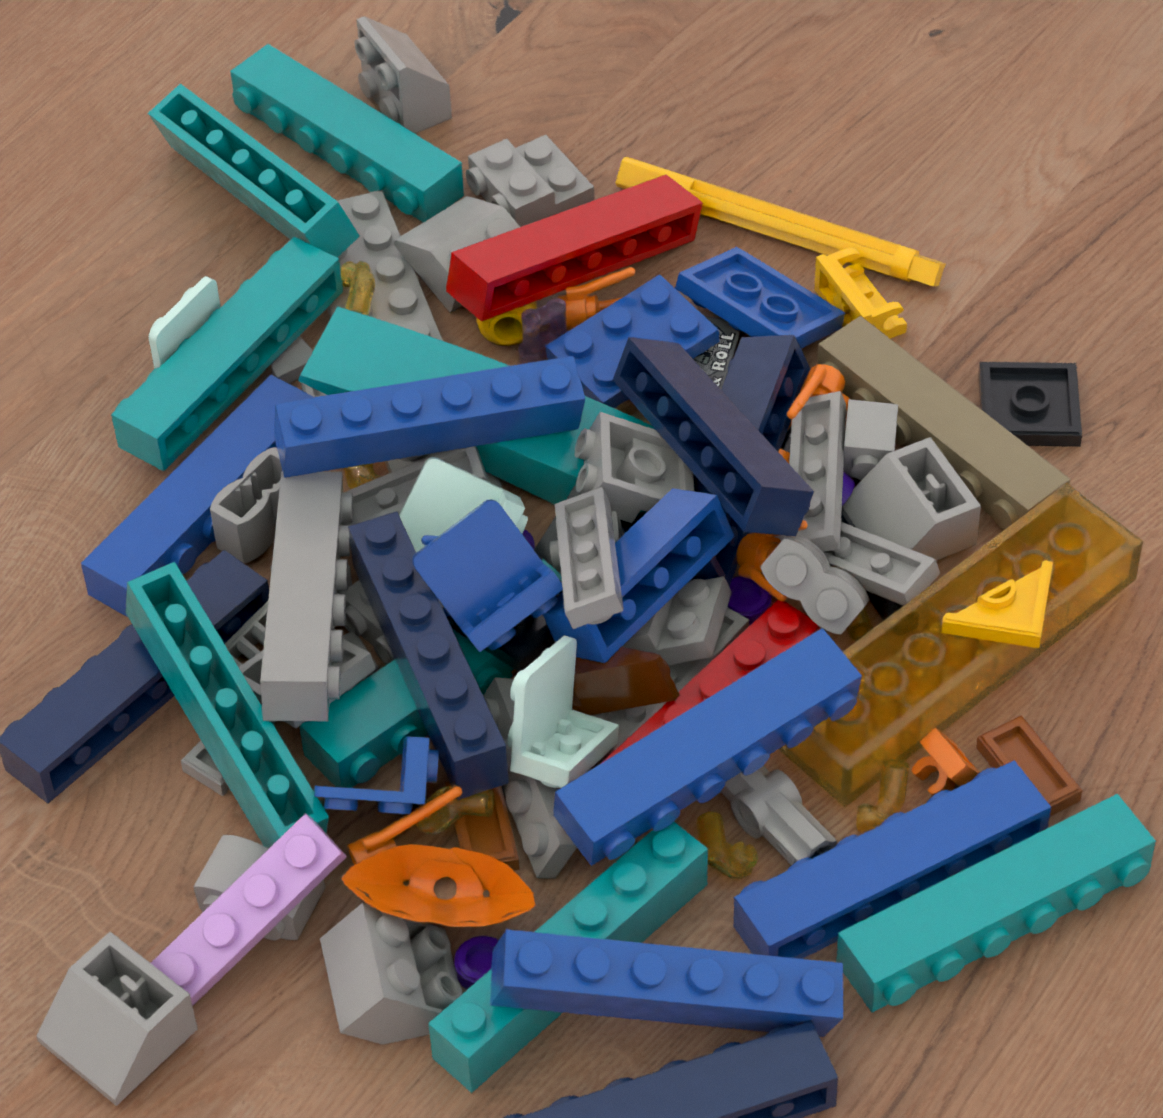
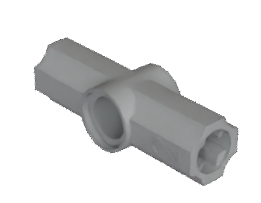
(773, 808)

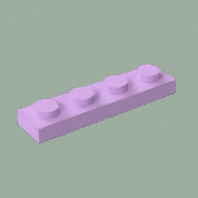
(250, 908)

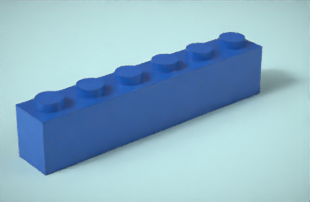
(428, 416)
(176, 516)
(707, 747)
(888, 864)
(664, 983)

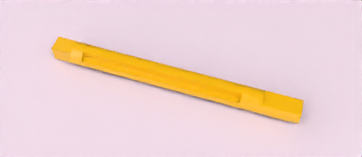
(792, 225)

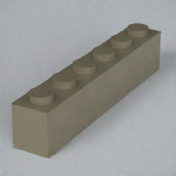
(989, 459)

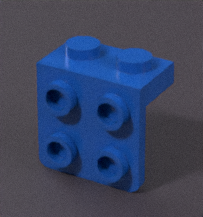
(487, 576)
(417, 768)

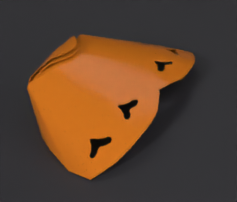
(423, 865)

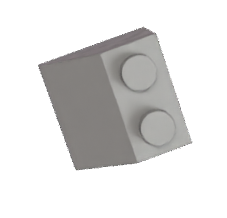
(456, 227)

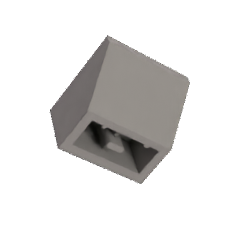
(400, 77)
(916, 502)
(388, 975)
(116, 1018)

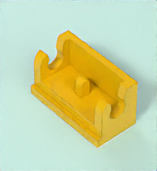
(855, 294)

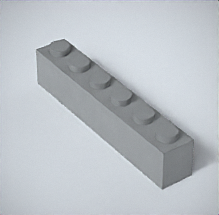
(305, 598)

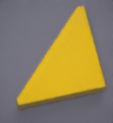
(1007, 613)

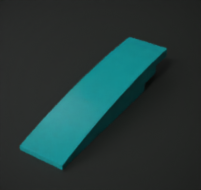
(372, 353)

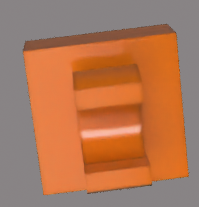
(947, 760)

